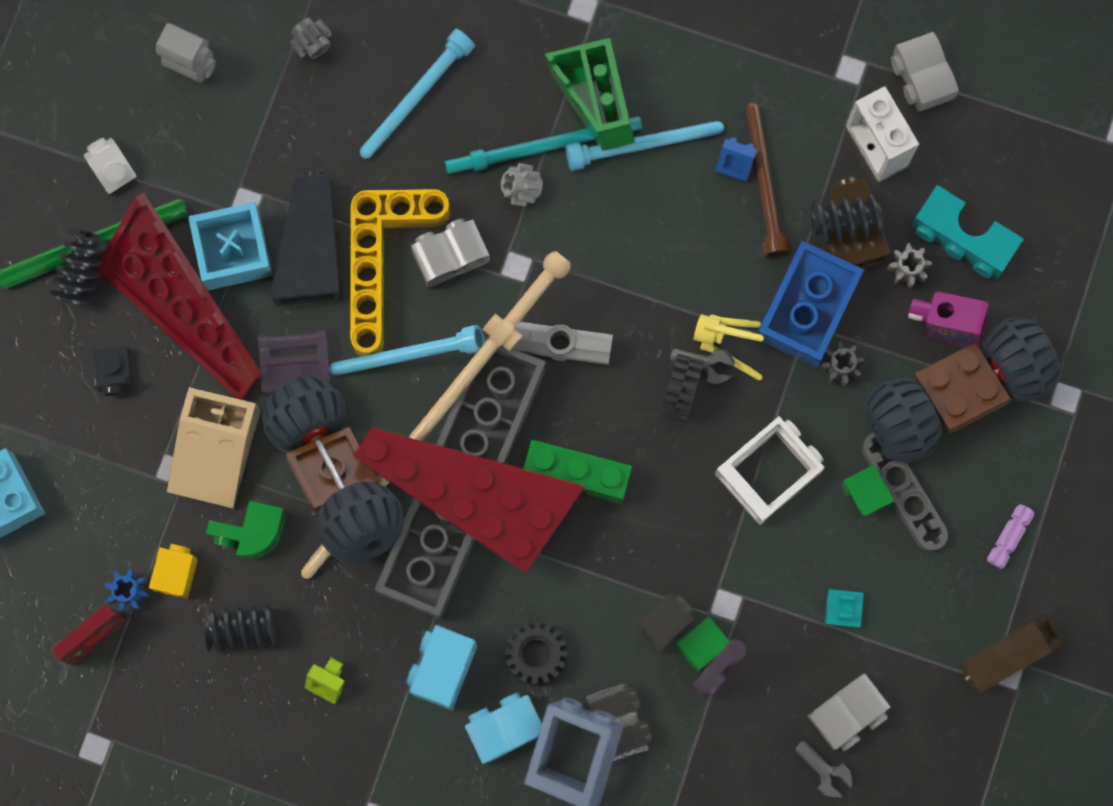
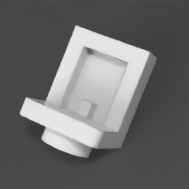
(109, 164)

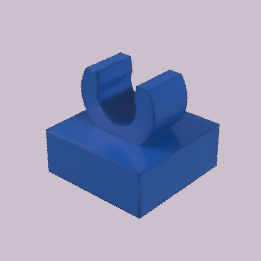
(736, 159)

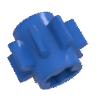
(117, 589)

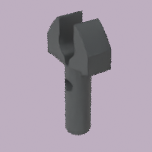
(713, 375)
(824, 770)

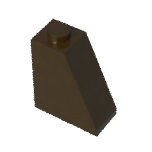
(861, 251)
(1011, 654)

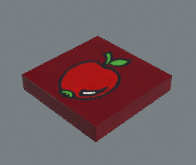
(88, 635)

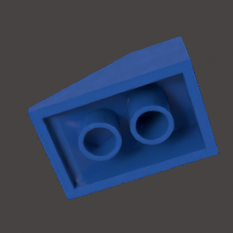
(809, 304)

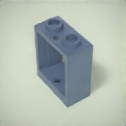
(562, 785)

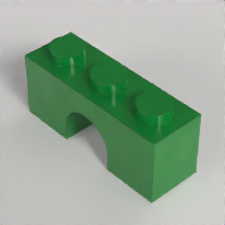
(600, 476)

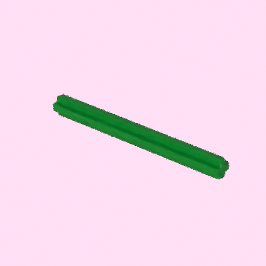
(50, 259)

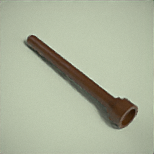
(775, 242)

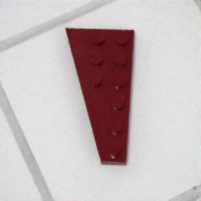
(161, 282)
(488, 500)

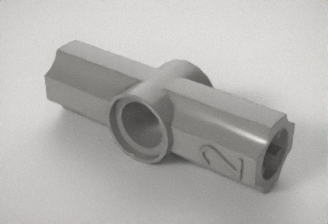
(583, 345)

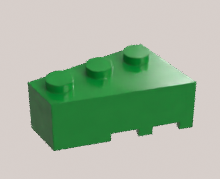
(594, 89)

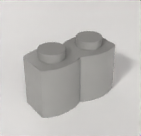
(185, 53)
(924, 71)
(449, 252)
(849, 713)

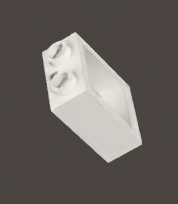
(880, 123)
(742, 490)

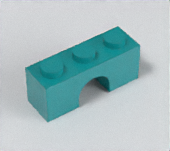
(986, 252)

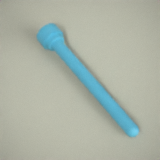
(457, 46)
(580, 155)
(468, 341)

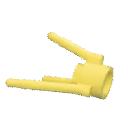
(712, 330)

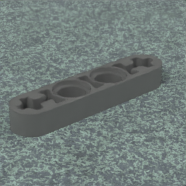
(908, 489)

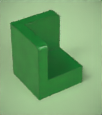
(867, 491)
(702, 644)

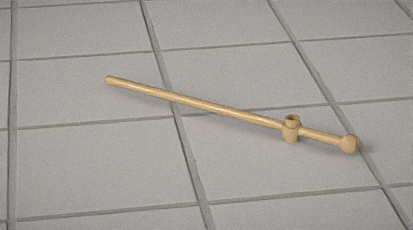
(501, 333)

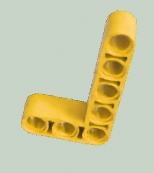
(373, 257)

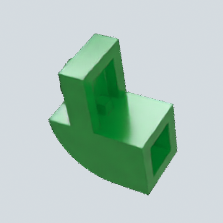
(257, 536)

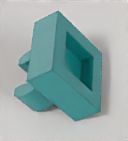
(844, 608)

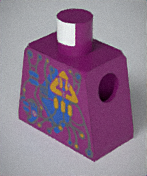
(965, 322)

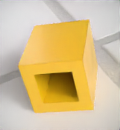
(174, 571)

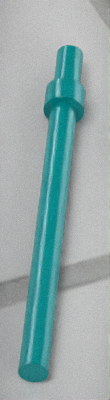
(480, 159)

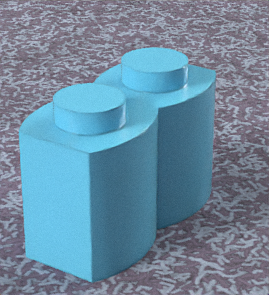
(504, 728)

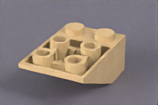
(212, 447)

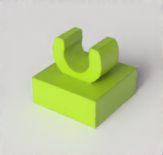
(326, 681)

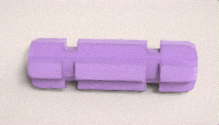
(1010, 536)

